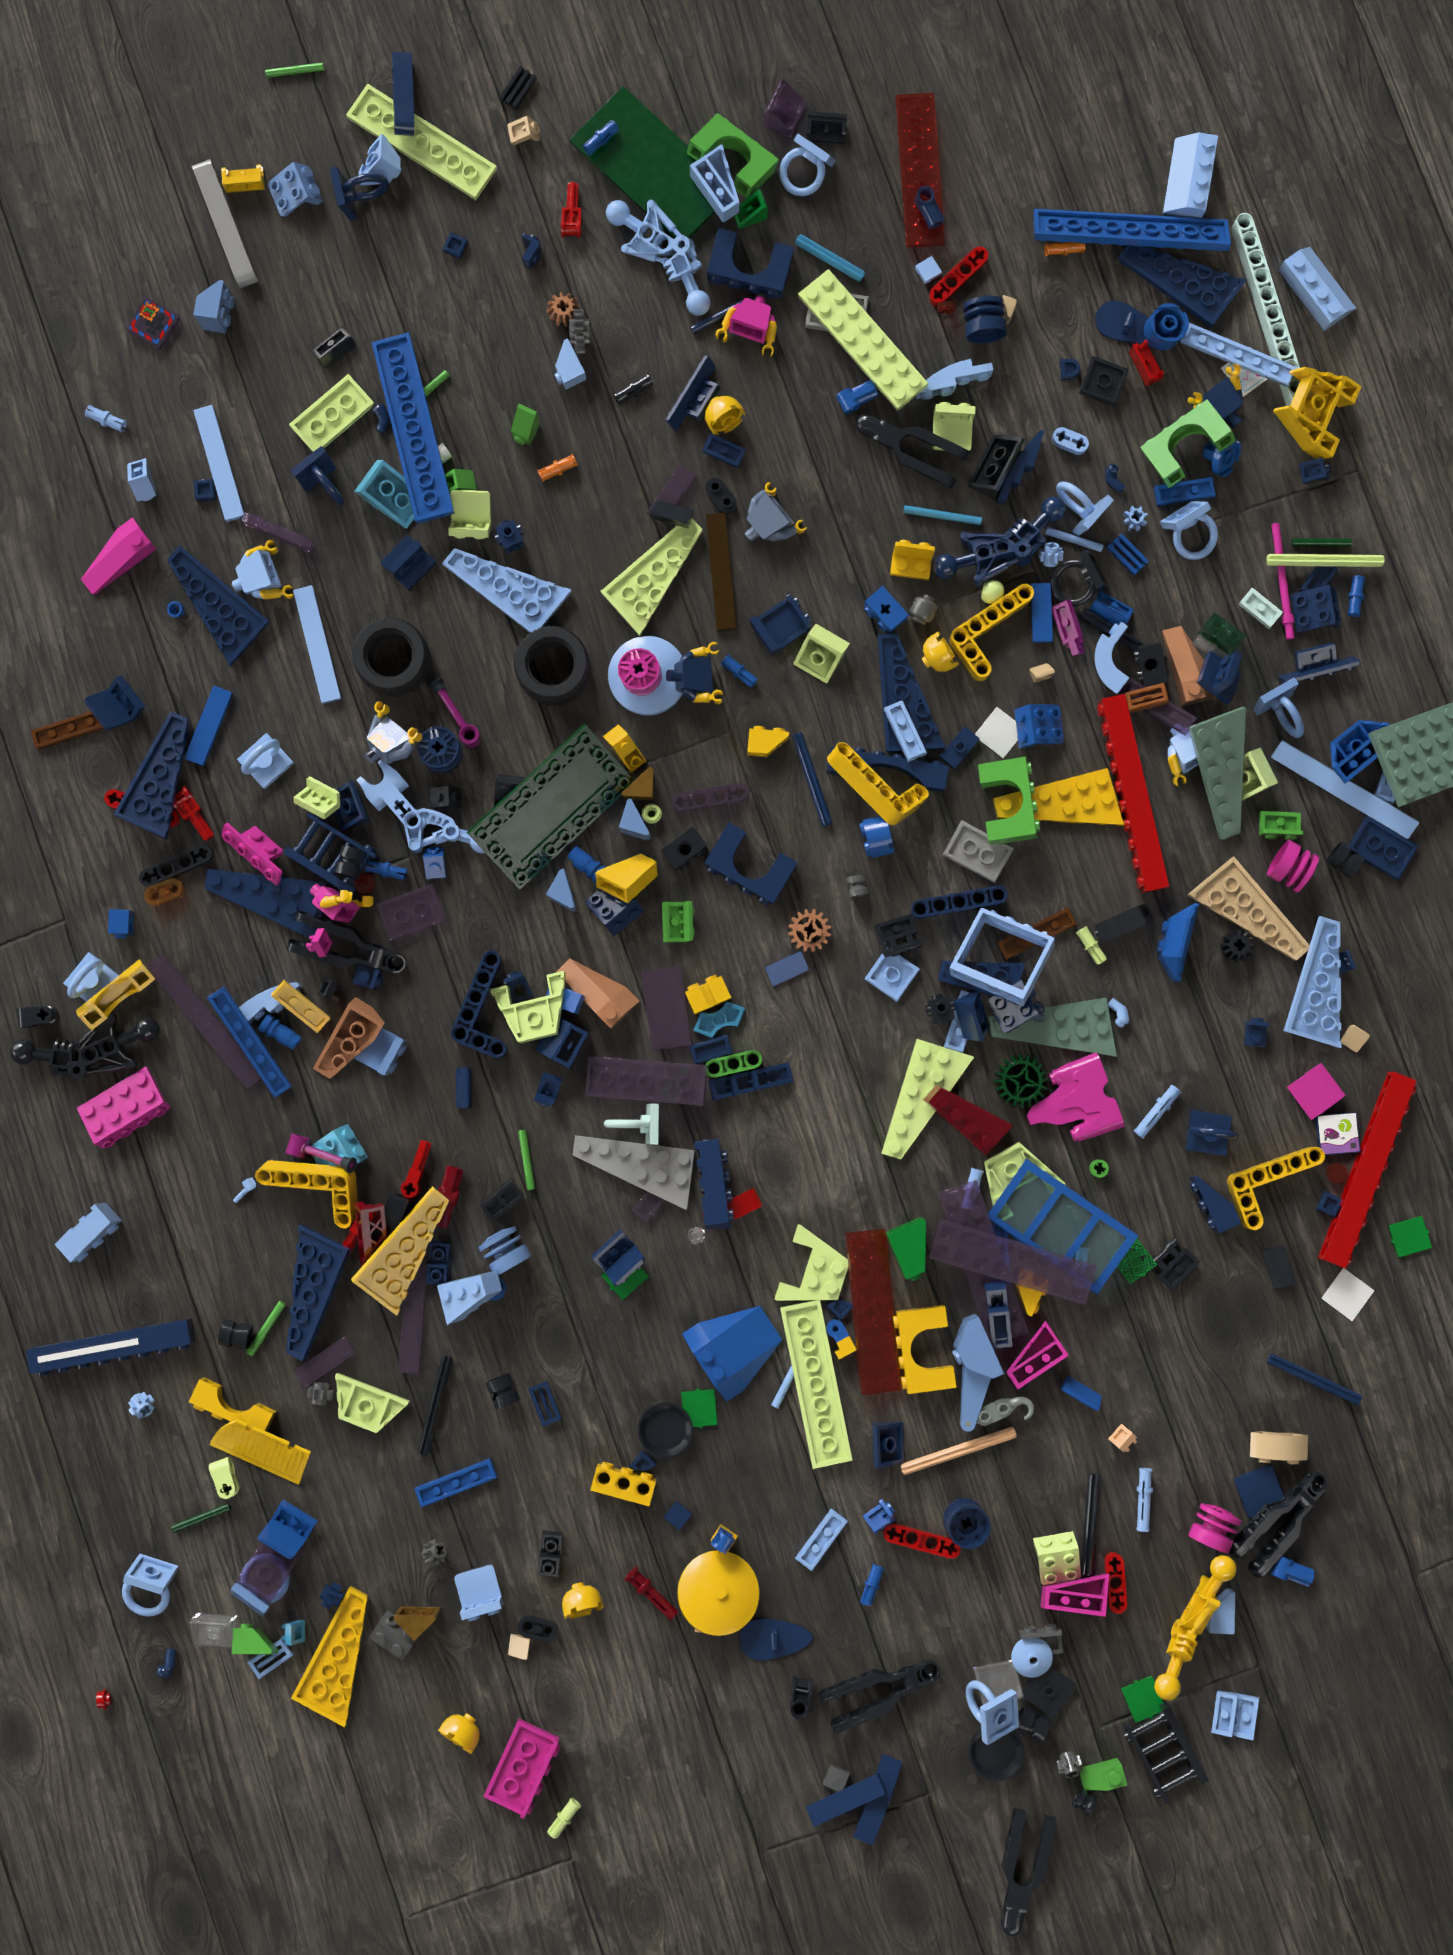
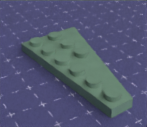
(1221, 759)
(1070, 1026)

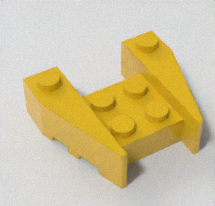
(1313, 408)

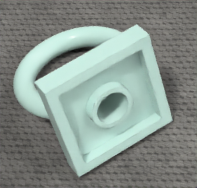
(647, 1123)

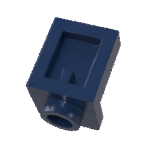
(1315, 470)
(368, 977)
(1255, 1032)

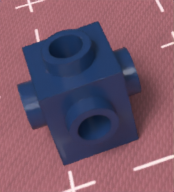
(509, 535)

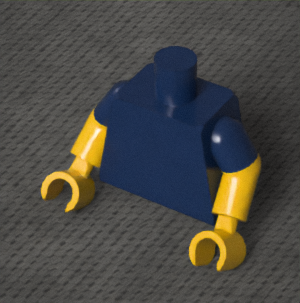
(1224, 397)
(694, 675)

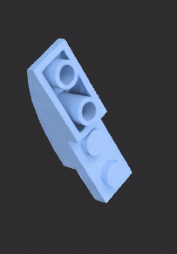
(960, 373)
(257, 1005)

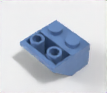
(213, 308)

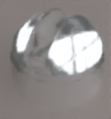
(696, 1235)

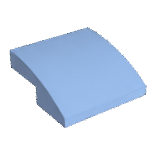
(1235, 1715)

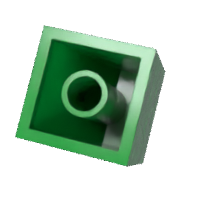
(909, 1247)

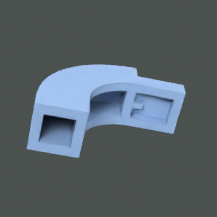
(1105, 667)

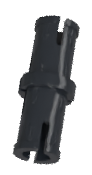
(633, 389)

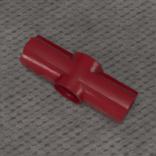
(450, 1189)

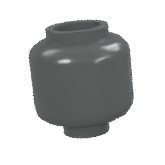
(923, 610)

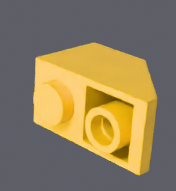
(764, 742)
(624, 748)
(1029, 1299)

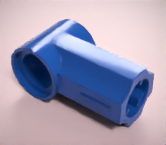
(851, 399)
(1288, 1569)

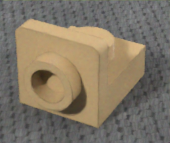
(523, 130)

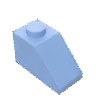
(568, 367)
(141, 480)
(1224, 1617)

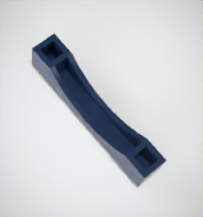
(930, 775)

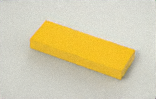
(300, 1006)

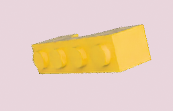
(101, 1004)
(209, 1397)

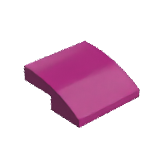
(1316, 1091)

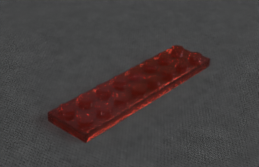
(918, 165)
(873, 1311)

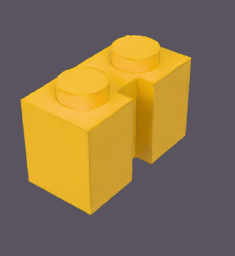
(708, 994)

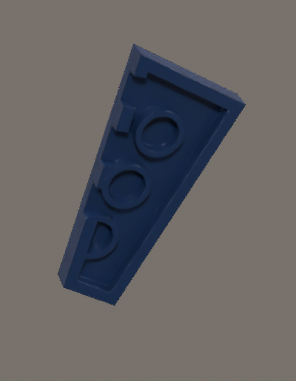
(1006, 972)

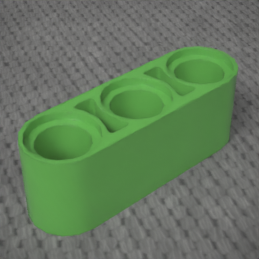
(743, 1063)

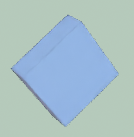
(928, 270)

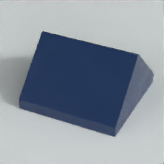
(352, 807)
(972, 1016)
(887, 1443)

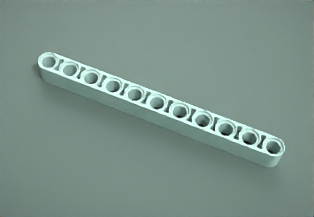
(1266, 289)

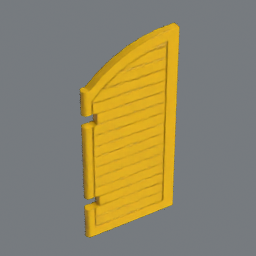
(262, 1450)

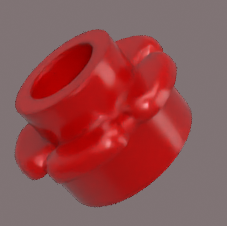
(103, 1699)

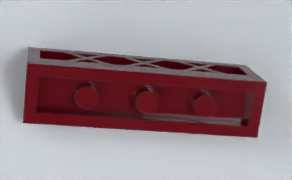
(364, 1230)

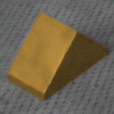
(641, 788)

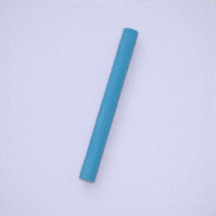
(942, 515)

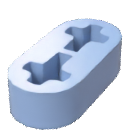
(1072, 437)

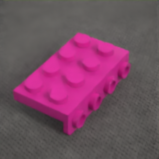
(123, 1108)
(522, 1768)

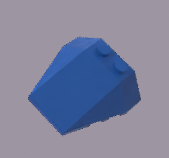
(733, 1348)

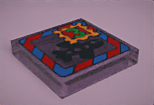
(153, 323)

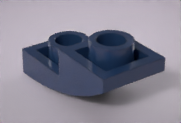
(438, 1262)

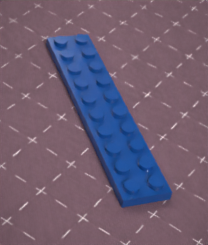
(1131, 229)
(413, 428)

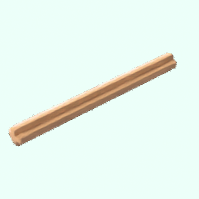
(958, 1450)

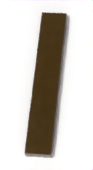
(720, 572)

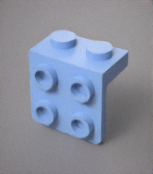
(479, 1592)

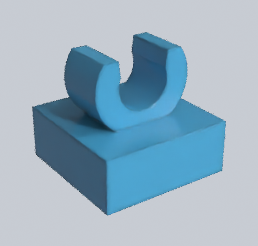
(294, 1632)

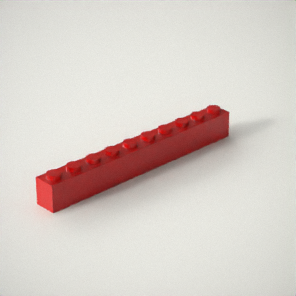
(1133, 794)
(1367, 1169)

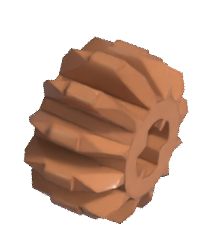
(555, 311)

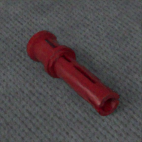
(644, 1587)

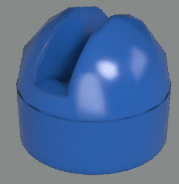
(173, 611)

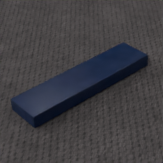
(846, 1799)

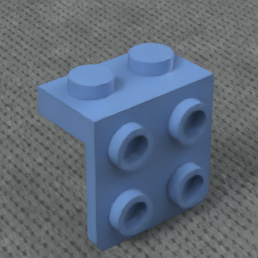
(293, 188)
(383, 1052)

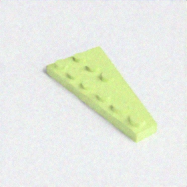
(646, 581)
(927, 1067)

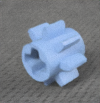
(1132, 523)
(1051, 554)
(141, 1405)

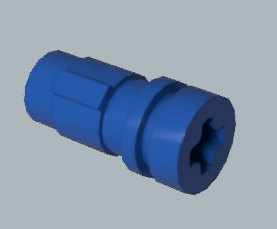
(585, 863)
(280, 1032)

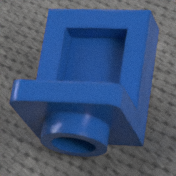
(434, 862)
(879, 1516)

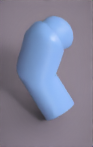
(1121, 1010)

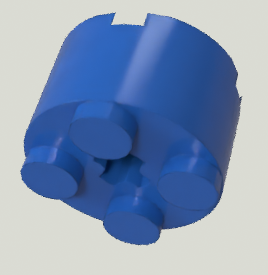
(1166, 327)
(878, 837)

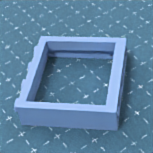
(991, 984)

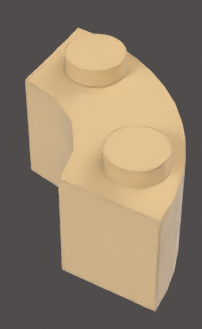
(1278, 1446)

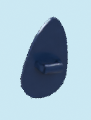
(1120, 322)
(772, 1638)

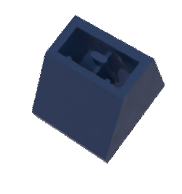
(565, 1045)

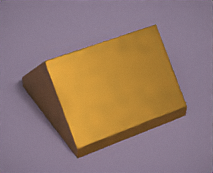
(416, 1619)

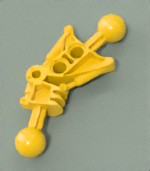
(1193, 1623)

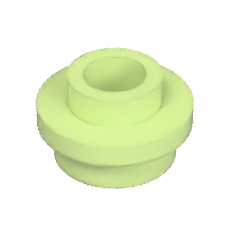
(651, 807)

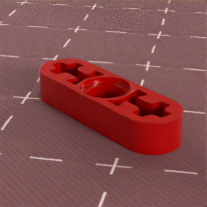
(1111, 1598)

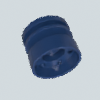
(985, 319)
(447, 758)
(971, 1533)

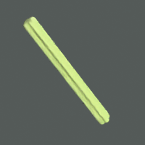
(1325, 560)

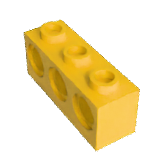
(613, 1488)

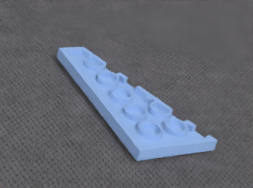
(515, 593)
(1318, 992)

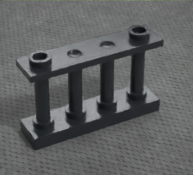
(1185, 1752)

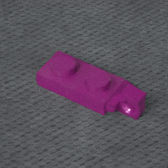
(1069, 627)

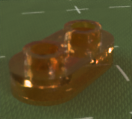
(164, 892)

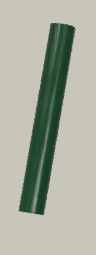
(1321, 542)
(201, 1517)

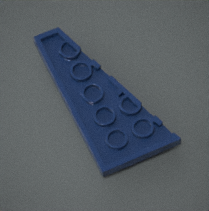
(1187, 283)
(901, 685)
(154, 787)
(267, 899)
(314, 1282)

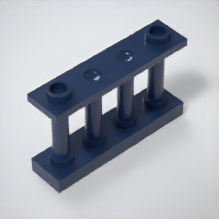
(314, 862)

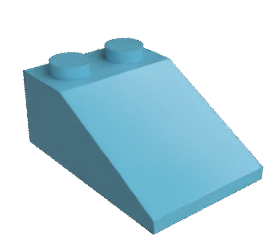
(387, 492)

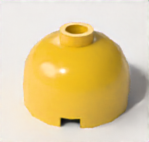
(723, 414)
(938, 654)
(581, 1601)
(461, 1731)

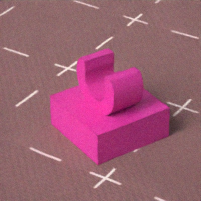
(320, 942)

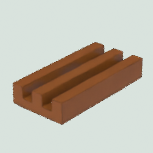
(1150, 704)

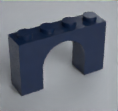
(768, 282)
(766, 887)

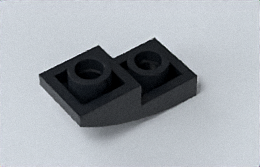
(550, 1553)

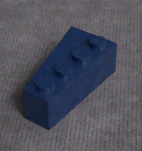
(714, 1184)

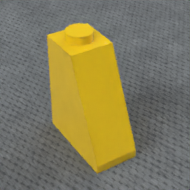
(627, 877)

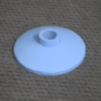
(1029, 1648)

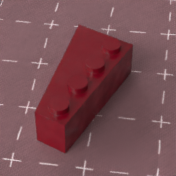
(972, 1122)

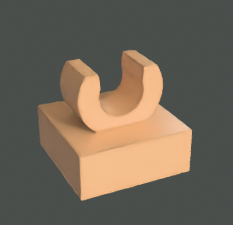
(1123, 1438)

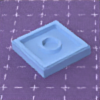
(892, 975)

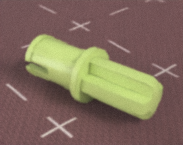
(1091, 945)
(563, 1818)

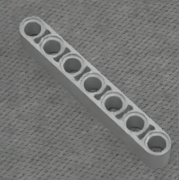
(224, 223)

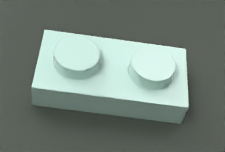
(1260, 608)

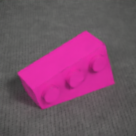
(1037, 1357)
(1079, 1596)

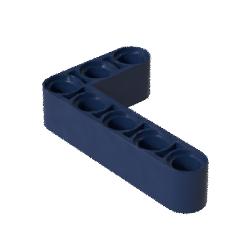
(477, 1008)

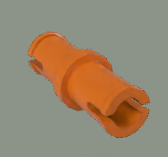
(1063, 248)
(557, 467)

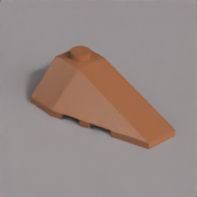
(1185, 666)
(604, 996)
(353, 1033)

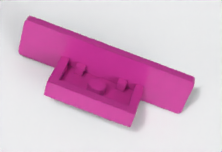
(257, 849)

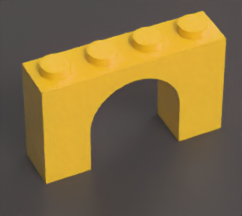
(909, 1324)

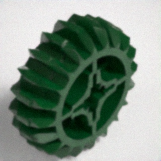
(1024, 1072)

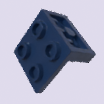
(1316, 608)

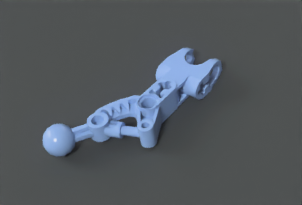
(389, 793)

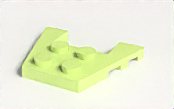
(534, 1017)
(1005, 1164)
(823, 1272)

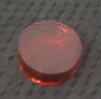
(946, 307)
(365, 884)
(1337, 1173)

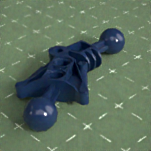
(1024, 543)

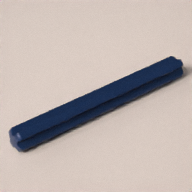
(812, 779)
(1314, 1379)

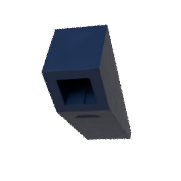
(1218, 1209)

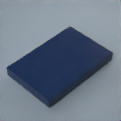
(1382, 847)

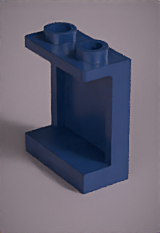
(781, 624)

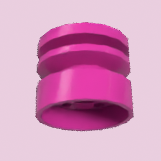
(643, 682)
(1296, 868)
(1215, 1528)

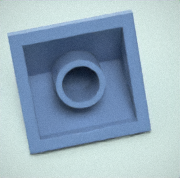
(632, 822)
(561, 892)

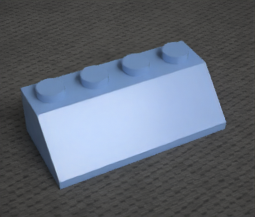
(1190, 175)
(1316, 288)

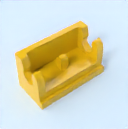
(243, 179)

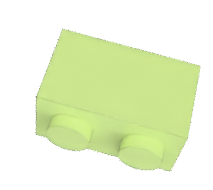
(821, 653)
(1256, 774)

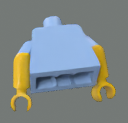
(258, 574)
(1181, 755)

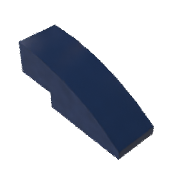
(998, 1314)

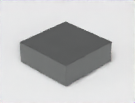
(836, 1778)

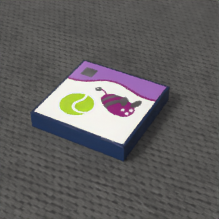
(1338, 1133)

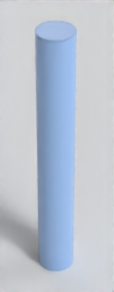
(1074, 539)
(783, 1388)

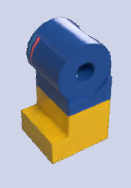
(838, 1332)
(723, 1539)

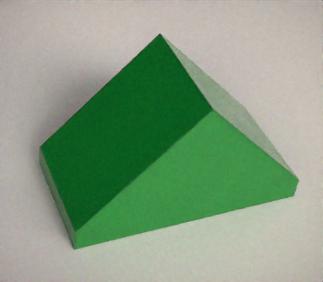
(752, 210)

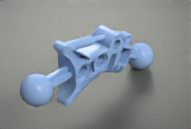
(678, 266)

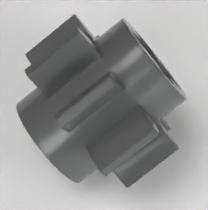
(320, 1393)
(434, 1552)
(1069, 1764)

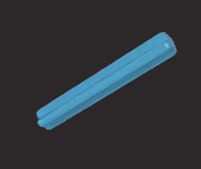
(830, 258)

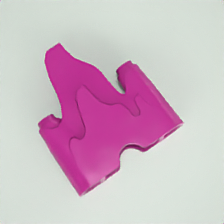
(1079, 1097)

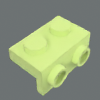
(318, 798)

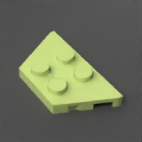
(366, 1404)

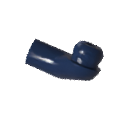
(383, 416)
(1111, 478)
(170, 1659)

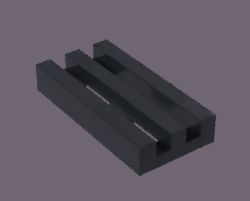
(526, 74)

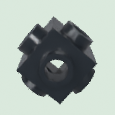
(936, 1015)

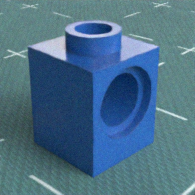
(121, 923)

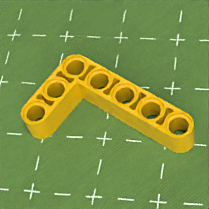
(985, 625)
(873, 788)
(1267, 1176)
(315, 1180)

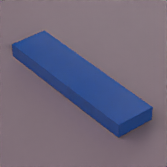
(208, 726)
(455, 1482)

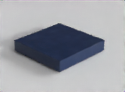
(1257, 1489)

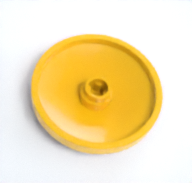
(718, 1593)

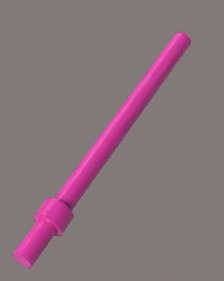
(1287, 618)

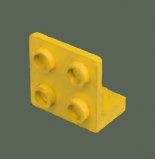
(912, 560)

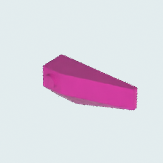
(120, 553)

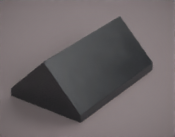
(995, 464)

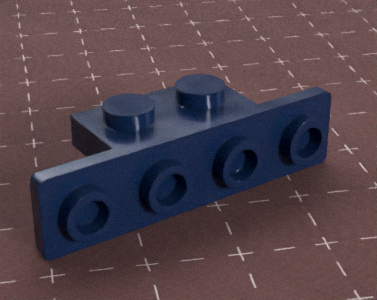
(695, 395)
(1318, 661)

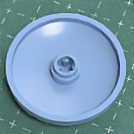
(665, 695)

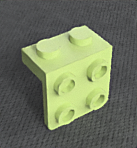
(954, 423)
(471, 514)
(1058, 1558)

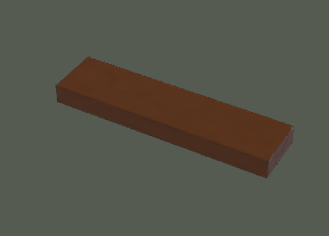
(65, 730)
(1052, 925)

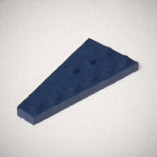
(223, 611)

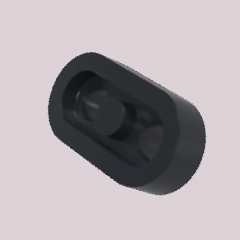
(720, 495)
(538, 1628)

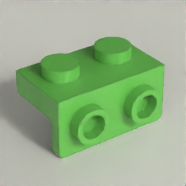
(1280, 825)
(678, 921)

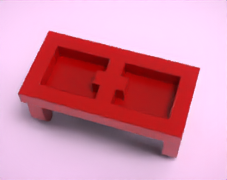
(1146, 363)

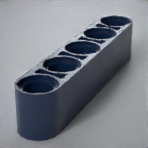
(403, 93)
(968, 902)

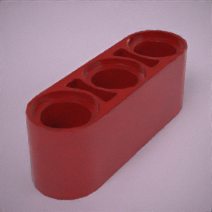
(745, 1203)

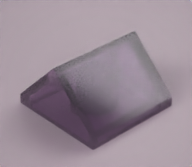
(784, 109)

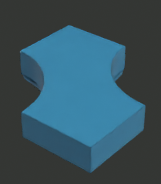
(710, 1023)

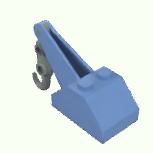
(978, 1367)

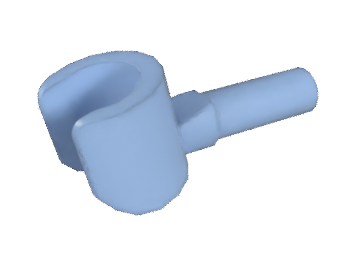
(249, 1184)

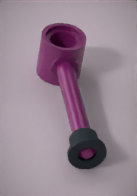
(439, 689)
(300, 1146)

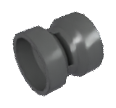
(857, 886)

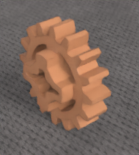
(799, 928)

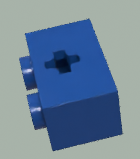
(884, 600)

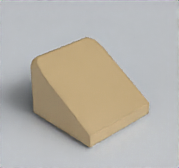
(1009, 307)
(1041, 672)
(1354, 1038)
(519, 1646)

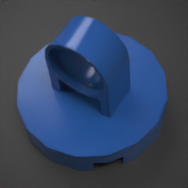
(1224, 460)

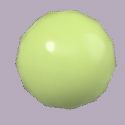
(992, 591)

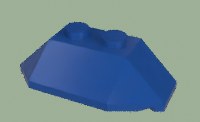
(1354, 749)
(1176, 940)

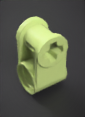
(224, 1475)

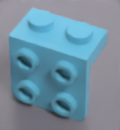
(340, 1143)

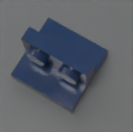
(408, 562)
(1220, 675)

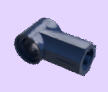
(929, 209)

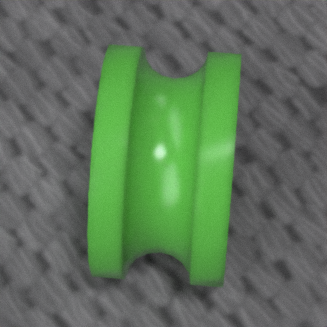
(1094, 1172)

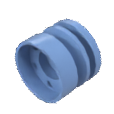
(504, 1250)

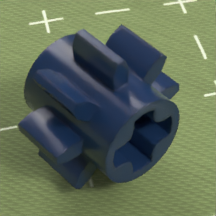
(331, 1595)

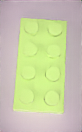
(332, 414)

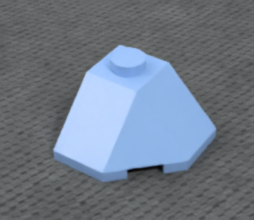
(381, 161)

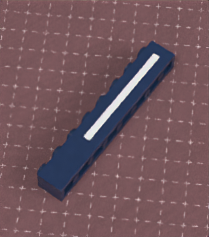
(109, 1346)

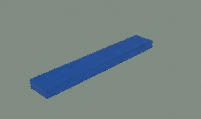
(249, 1041)

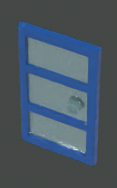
(1057, 1219)

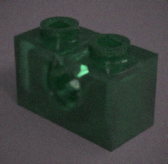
(1222, 633)

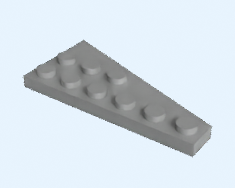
(650, 1167)

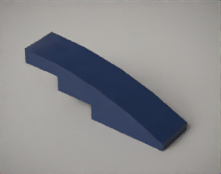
(1023, 463)
(750, 1081)
(874, 1811)

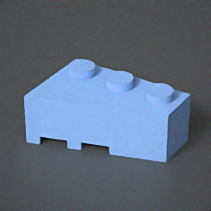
(716, 184)
(88, 1232)
(467, 1294)

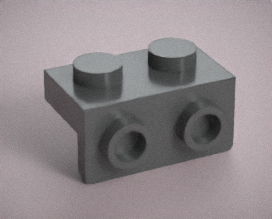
(1050, 1634)
(392, 1636)

